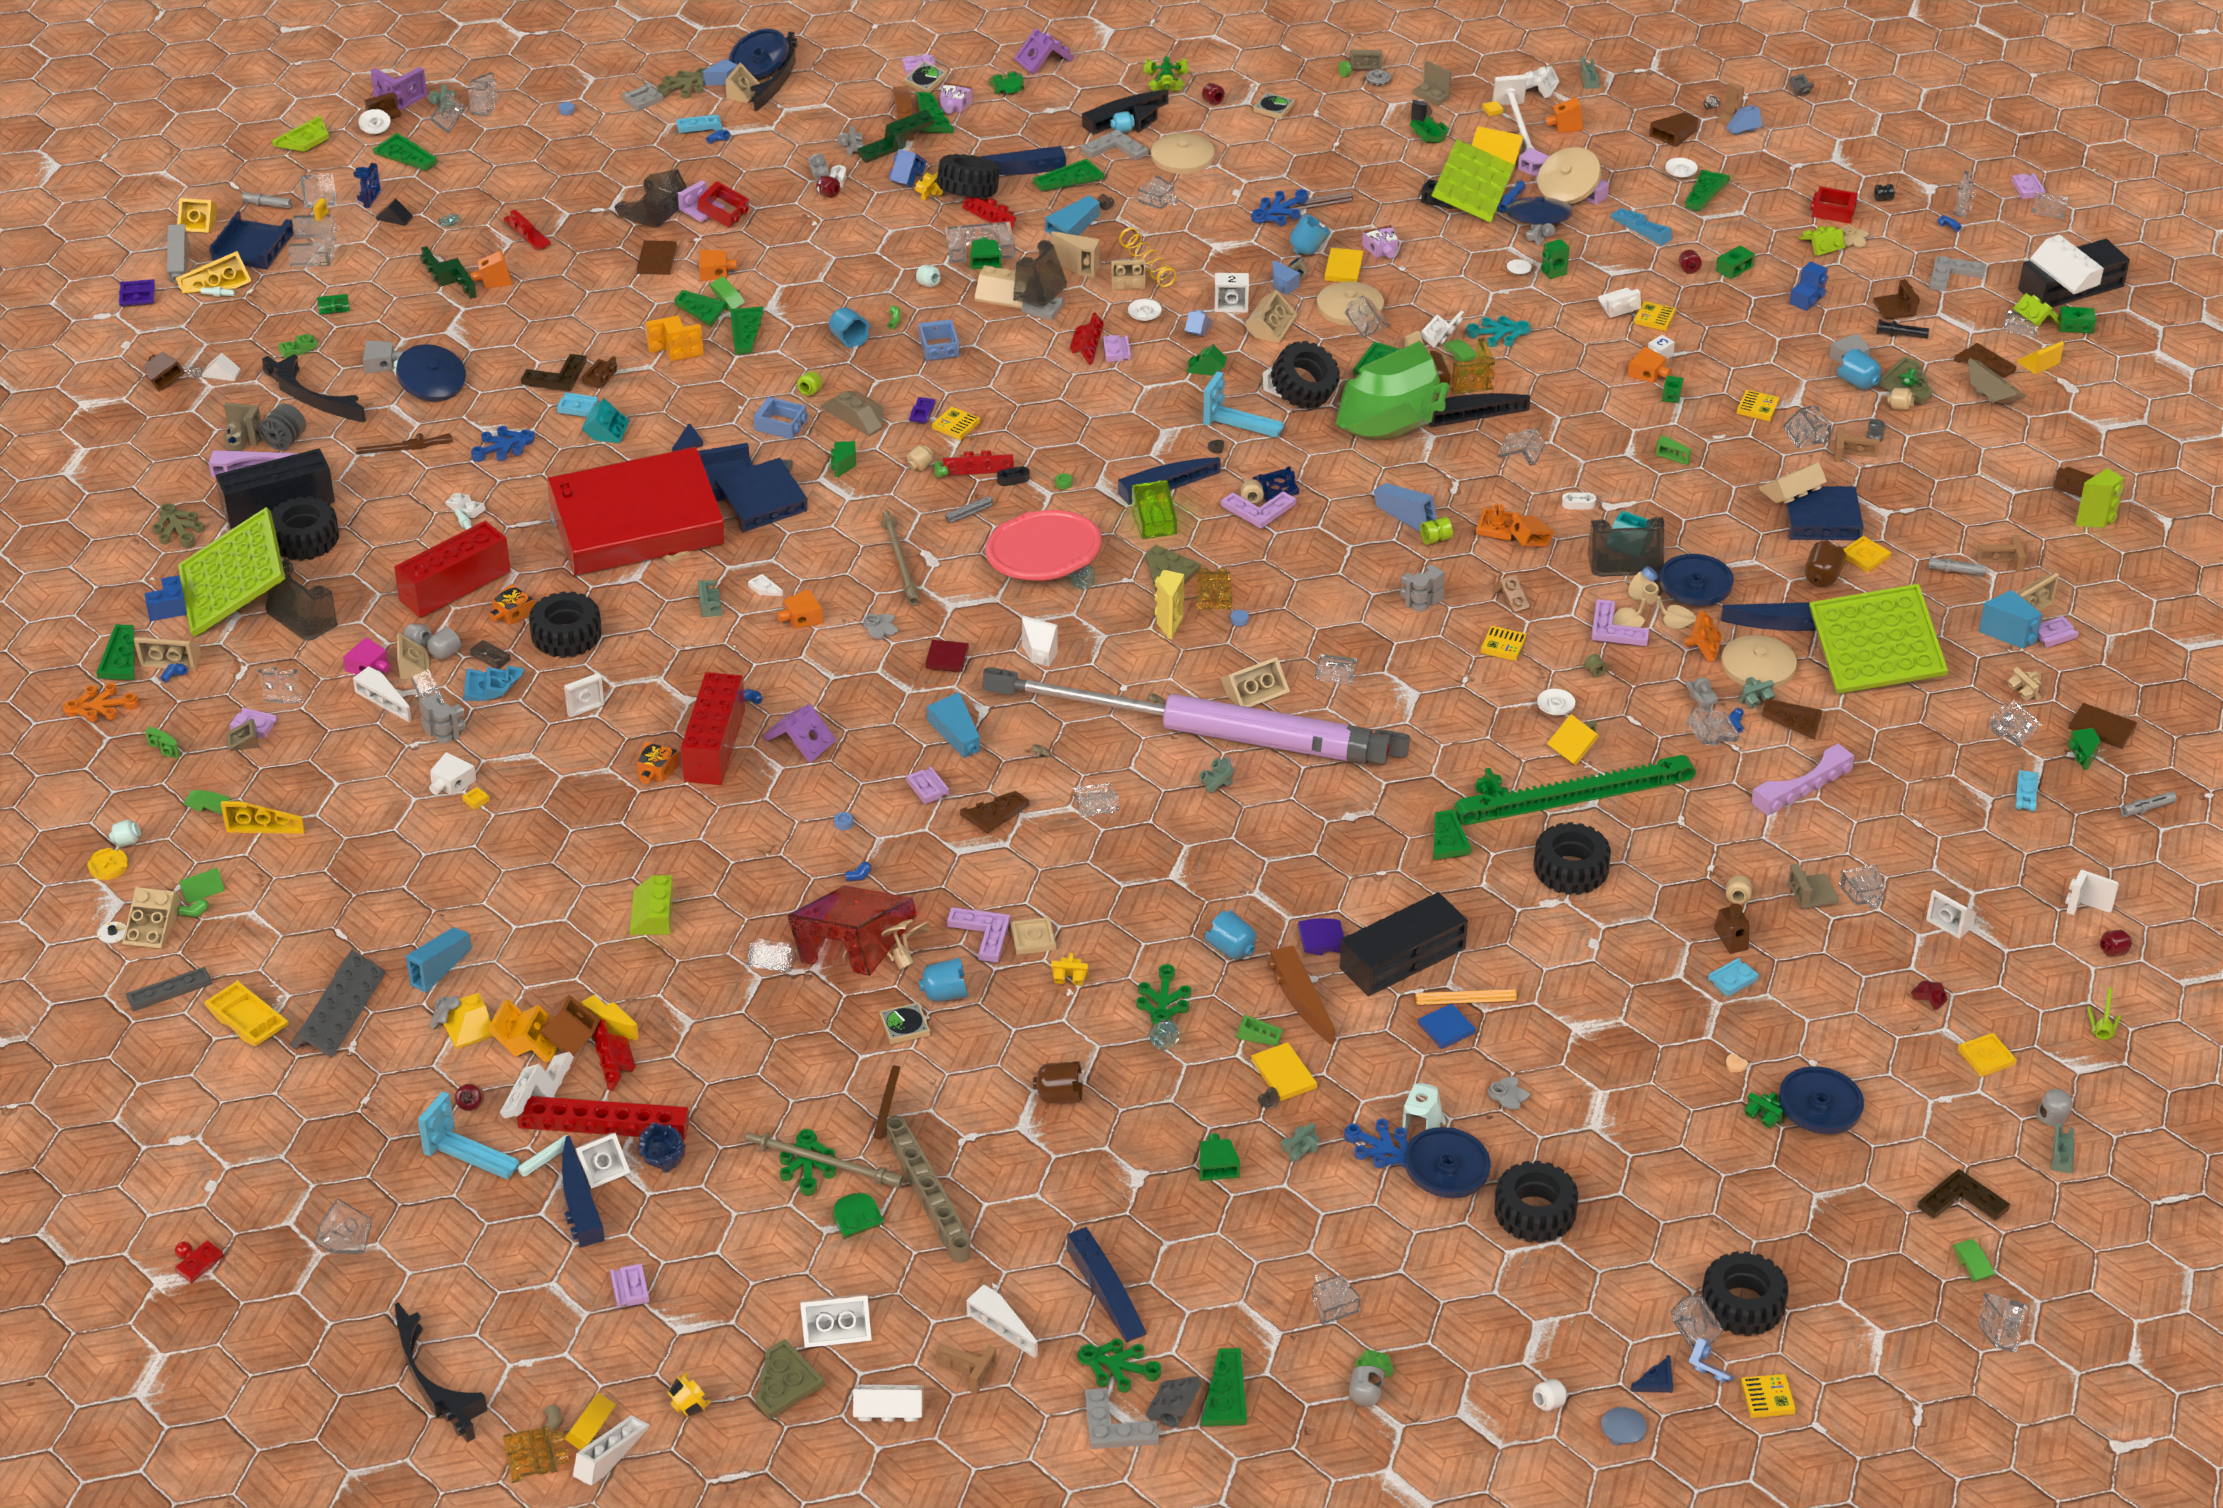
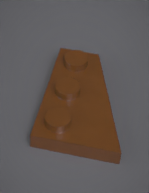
(1988, 358)
(1796, 717)
(995, 813)

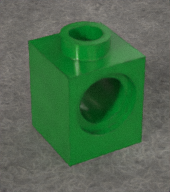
(1672, 389)

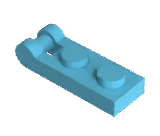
(699, 123)
(2026, 790)

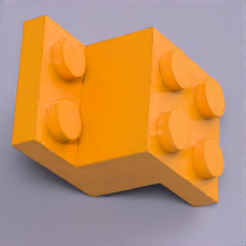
(674, 338)
(521, 1030)

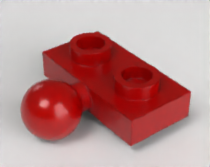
(197, 1261)

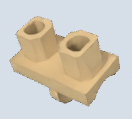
(2029, 682)

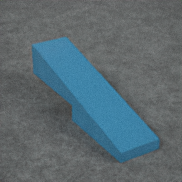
(1637, 222)

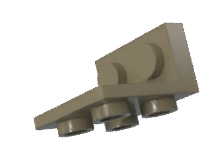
(1366, 59)
(1436, 84)
(248, 417)
(1812, 889)

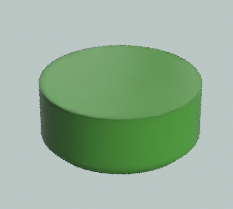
(1344, 68)
(1063, 481)

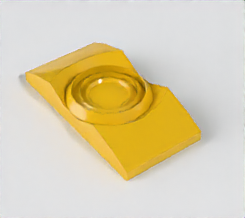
(245, 1014)

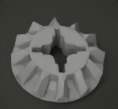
(1378, 77)

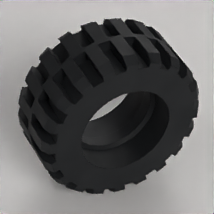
(968, 175)
(1317, 363)
(305, 528)
(562, 640)
(1571, 875)
(1530, 1221)
(1747, 1272)

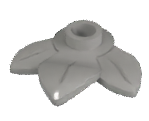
(880, 625)
(442, 1008)
(1508, 1093)

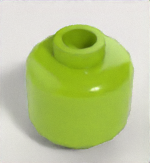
(809, 383)

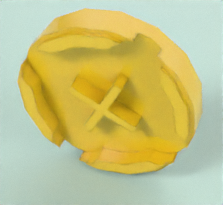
(107, 864)

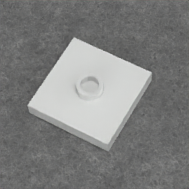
(584, 695)

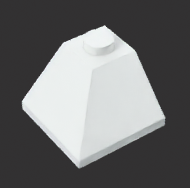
(1039, 640)
(1950, 915)
(602, 1160)

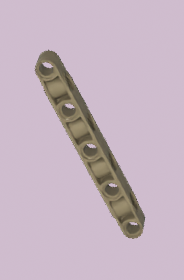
(928, 1189)

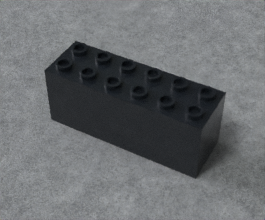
(2048, 290)
(269, 483)
(1403, 944)

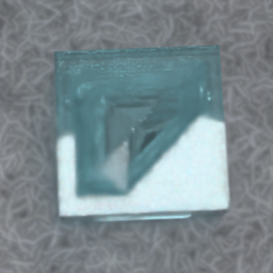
(449, 219)

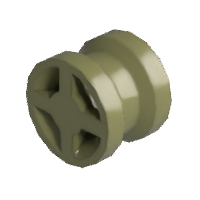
(1595, 665)

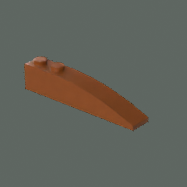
(903, 105)
(1300, 991)

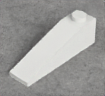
(376, 688)
(994, 1313)
(604, 1453)

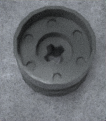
(282, 426)

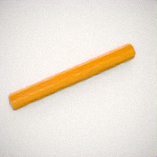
(1456, 997)

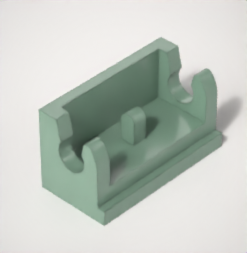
(1588, 74)
(709, 599)
(2062, 1150)

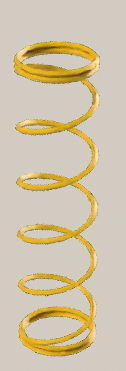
(1161, 271)

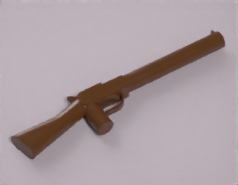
(411, 444)

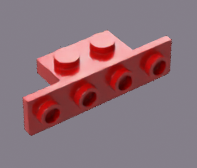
(989, 210)
(526, 230)
(1087, 338)
(978, 463)
(613, 1054)

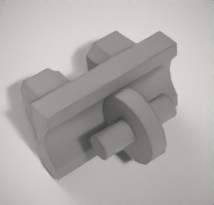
(851, 141)
(818, 166)
(1540, 232)
(1702, 693)

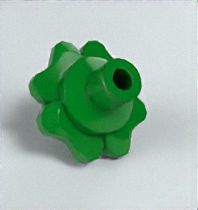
(1908, 378)

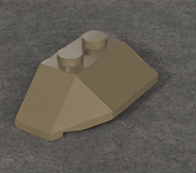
(1992, 384)
(856, 411)

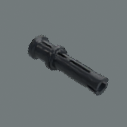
(1893, 328)

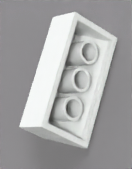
(2067, 264)

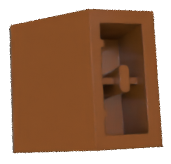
(569, 1025)

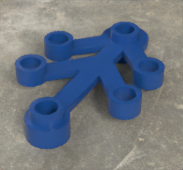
(1261, 214)
(524, 438)
(1354, 1134)

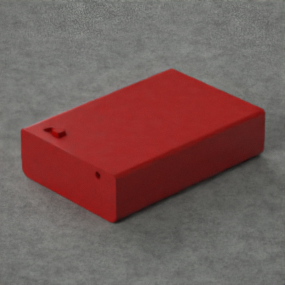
(635, 511)

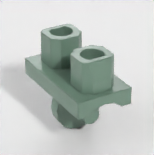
(436, 97)
(1755, 689)
(1219, 775)
(1303, 1142)

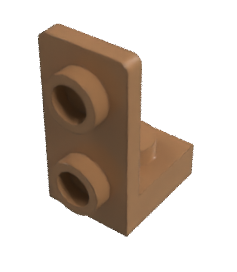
(1514, 594)

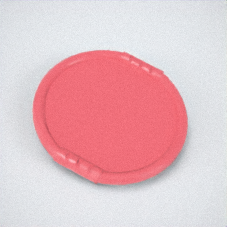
(1043, 545)

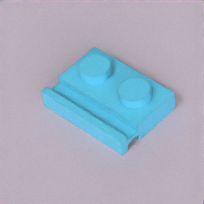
(576, 404)
(1733, 977)

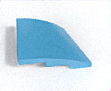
(489, 684)

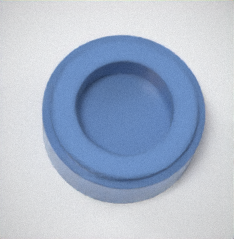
(566, 108)
(1651, 574)
(1239, 618)
(843, 821)

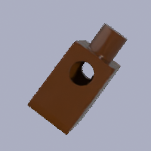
(163, 370)
(1733, 928)

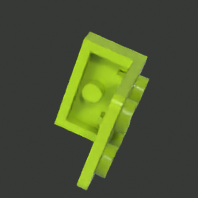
(1824, 239)
(2034, 310)

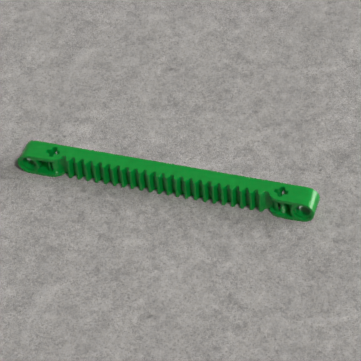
(1473, 811)

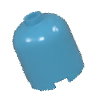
(1308, 235)
(849, 327)
(1860, 370)
(1232, 935)
(943, 981)

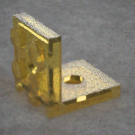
(1479, 368)

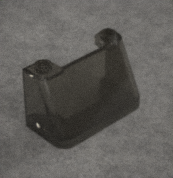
(659, 201)
(1039, 279)
(1625, 549)
(301, 610)

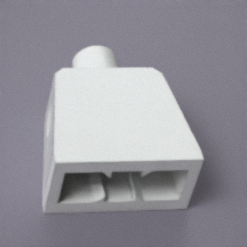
(451, 775)

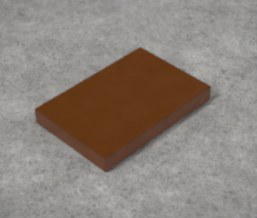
(657, 257)
(2107, 725)
(886, 1102)

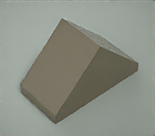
(243, 736)

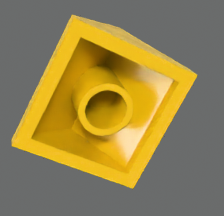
(2043, 358)

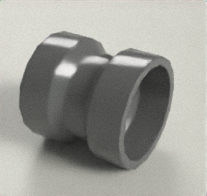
(1875, 429)

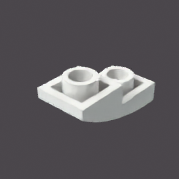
(463, 502)

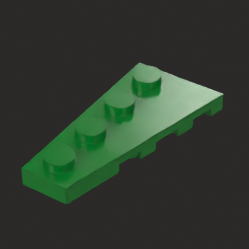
(927, 101)
(406, 152)
(1706, 187)
(119, 655)

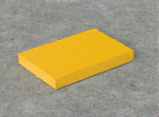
(1498, 143)
(1343, 265)
(1284, 1071)

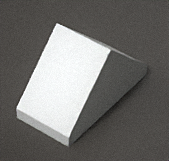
(222, 369)

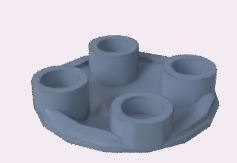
(1623, 1425)

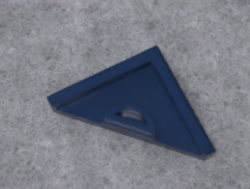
(688, 439)
(1656, 1379)

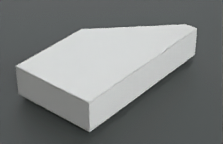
(764, 586)

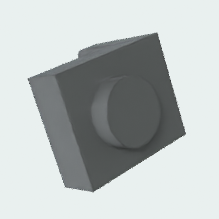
(1800, 85)

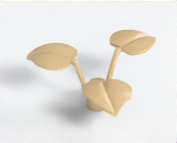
(1643, 589)
(902, 954)

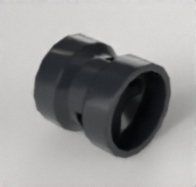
(1884, 192)

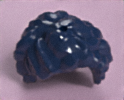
(661, 1146)

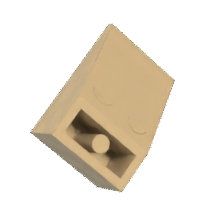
(1077, 253)
(151, 918)

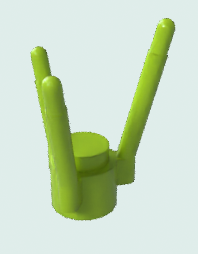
(2104, 1028)

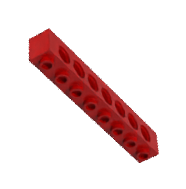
(599, 1116)

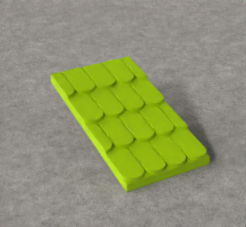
(1473, 180)

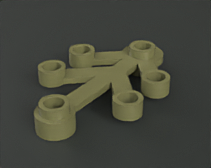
(681, 80)
(170, 512)

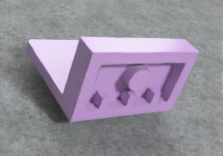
(689, 200)

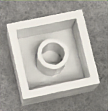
(1231, 292)

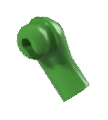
(896, 316)
(940, 470)
(195, 909)

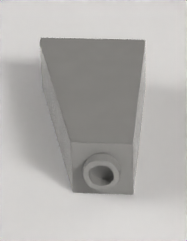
(177, 251)

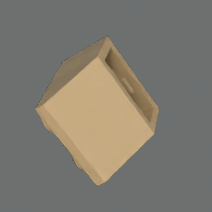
(1128, 274)

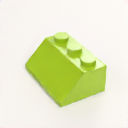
(2100, 500)
(652, 906)

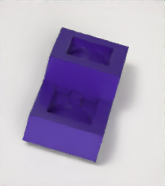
(923, 410)

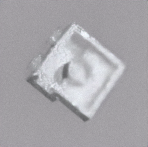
(1964, 194)
(2014, 723)
(1712, 726)
(1096, 799)

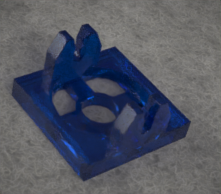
(368, 191)
(1286, 474)

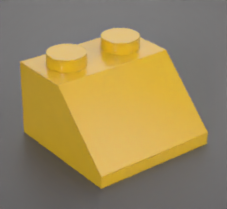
(197, 214)

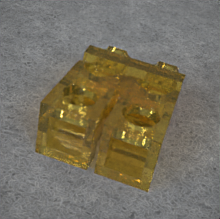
(1217, 583)
(534, 1452)

